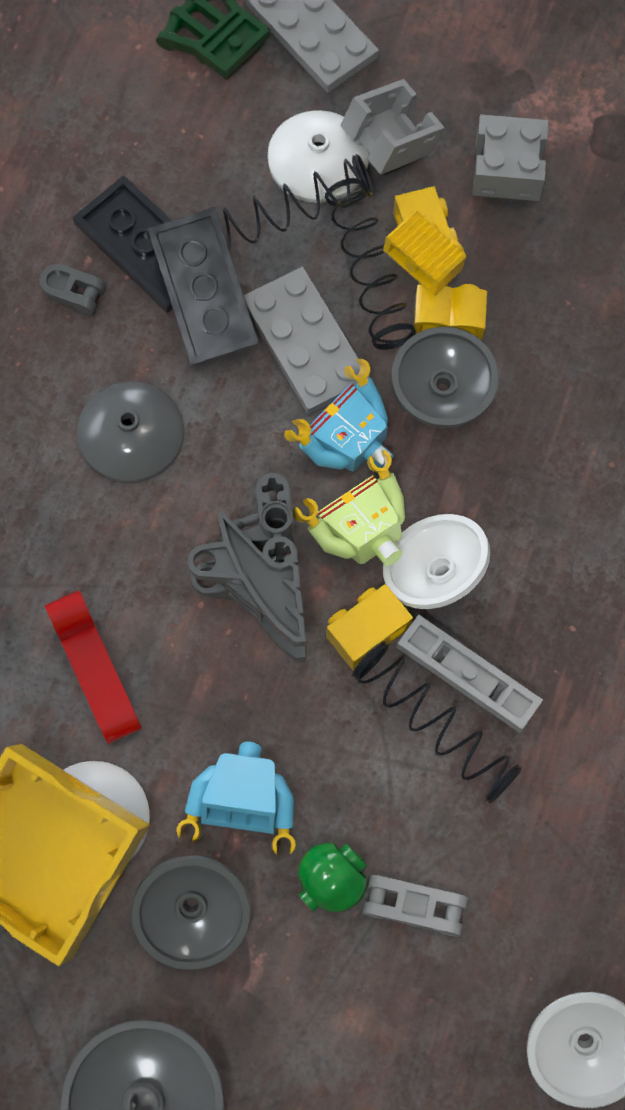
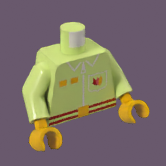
(362, 520)

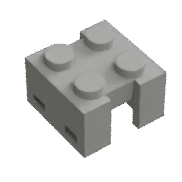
(382, 127)
(510, 157)

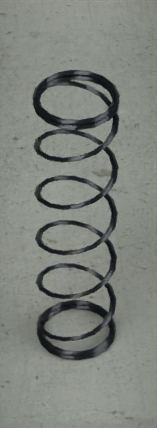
(358, 170)
(391, 344)
(373, 658)

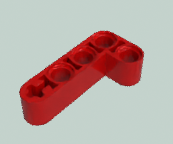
(93, 667)

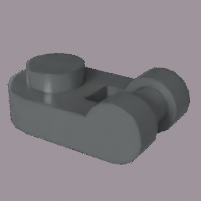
(60, 282)

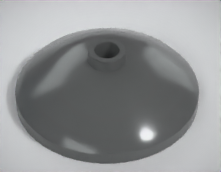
(448, 358)
(136, 450)
(185, 934)

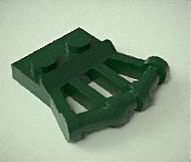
(224, 46)

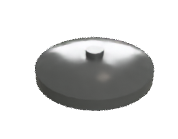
(143, 1069)

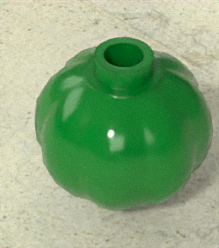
(332, 878)

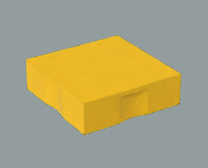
(57, 853)

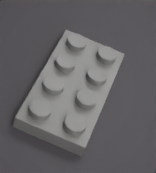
(317, 37)
(303, 338)

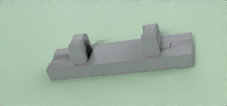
(469, 673)

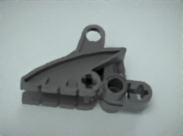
(258, 583)

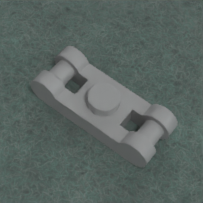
(415, 905)

